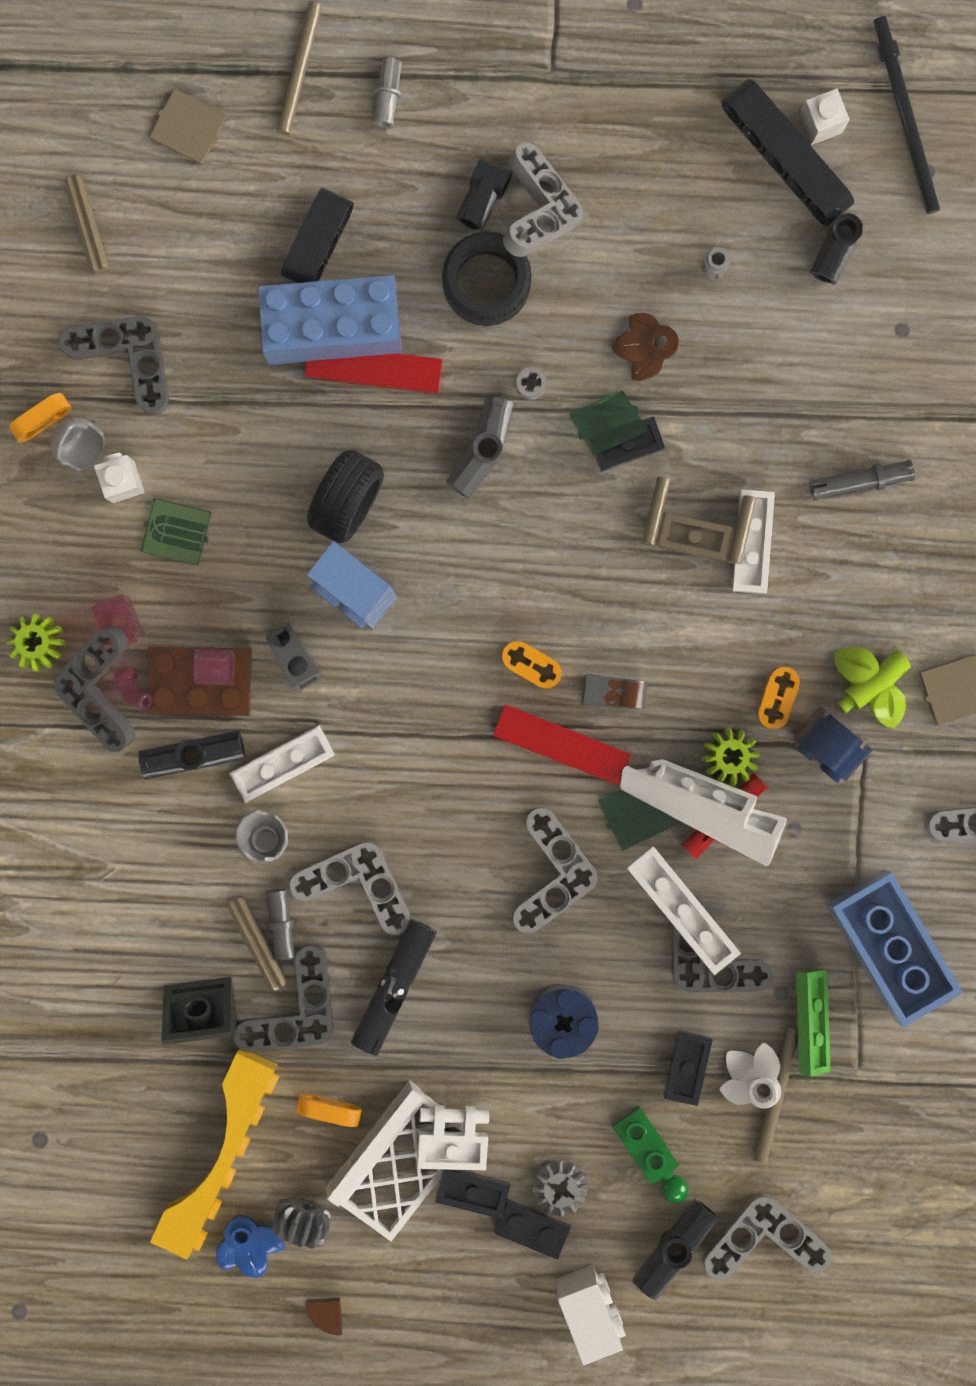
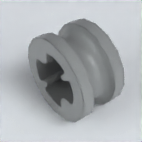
(523, 376)

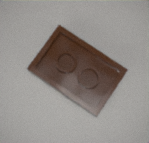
(175, 694)

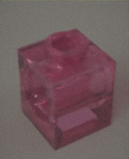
(109, 609)
(214, 667)

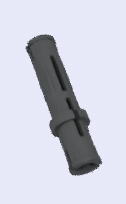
(860, 480)

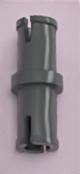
(280, 924)

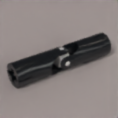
(396, 981)

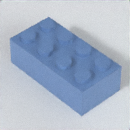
(329, 319)
(347, 581)
(894, 948)

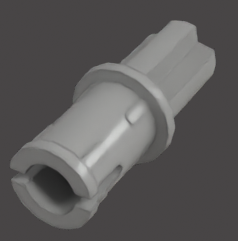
(387, 93)

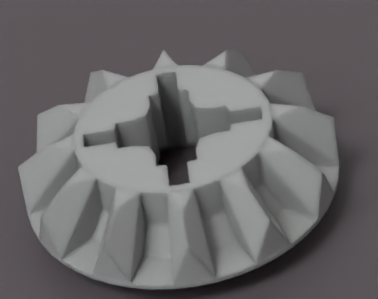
(555, 1173)

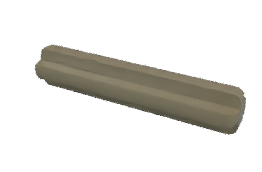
(86, 224)
(256, 943)

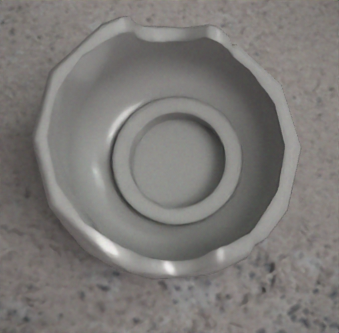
(77, 443)
(261, 836)

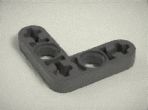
(137, 351)
(85, 683)
(705, 980)
(308, 1011)

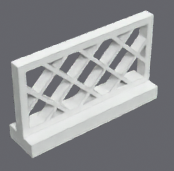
(372, 1151)

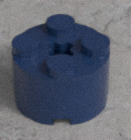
(831, 744)
(560, 1040)

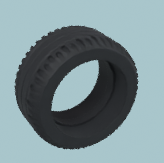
(485, 314)
(345, 496)

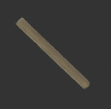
(299, 68)
(772, 1113)

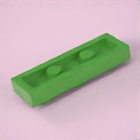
(813, 1022)

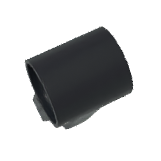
(486, 187)
(836, 250)

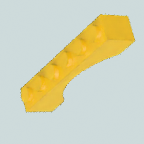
(185, 1217)

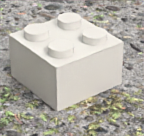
(591, 1320)

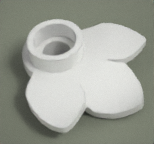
(749, 1073)

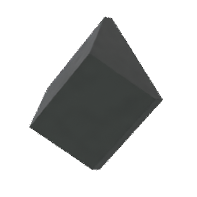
(198, 1011)

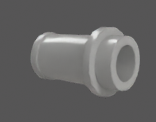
(719, 256)

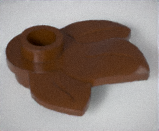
(641, 347)

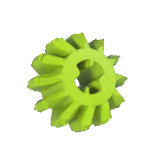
(30, 631)
(732, 745)

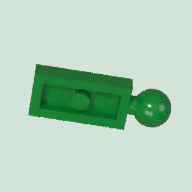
(651, 1154)

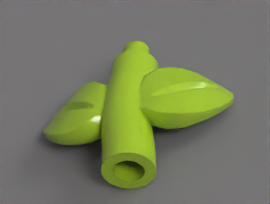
(872, 683)

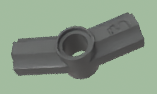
(491, 428)

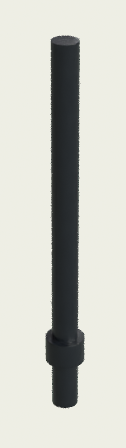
(889, 53)

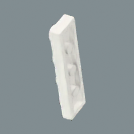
(683, 910)

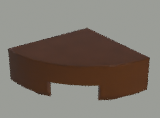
(326, 1314)

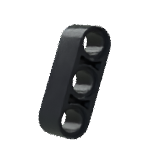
(317, 237)

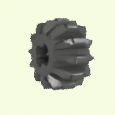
(301, 1222)

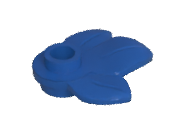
(249, 1250)

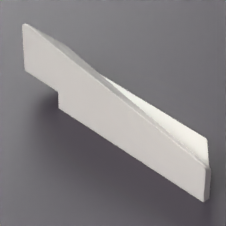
(707, 806)

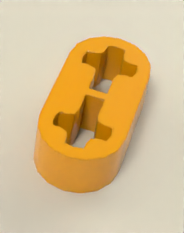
(40, 417)
(536, 658)
(785, 701)
(328, 1110)

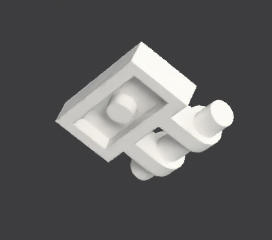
(452, 1149)

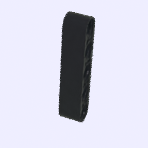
(787, 152)

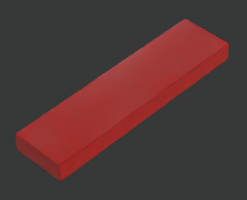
(382, 371)
(561, 744)

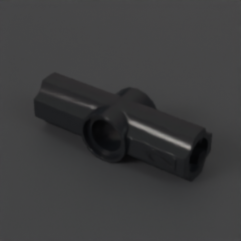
(171, 758)
(663, 1267)

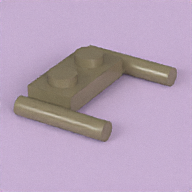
(694, 535)

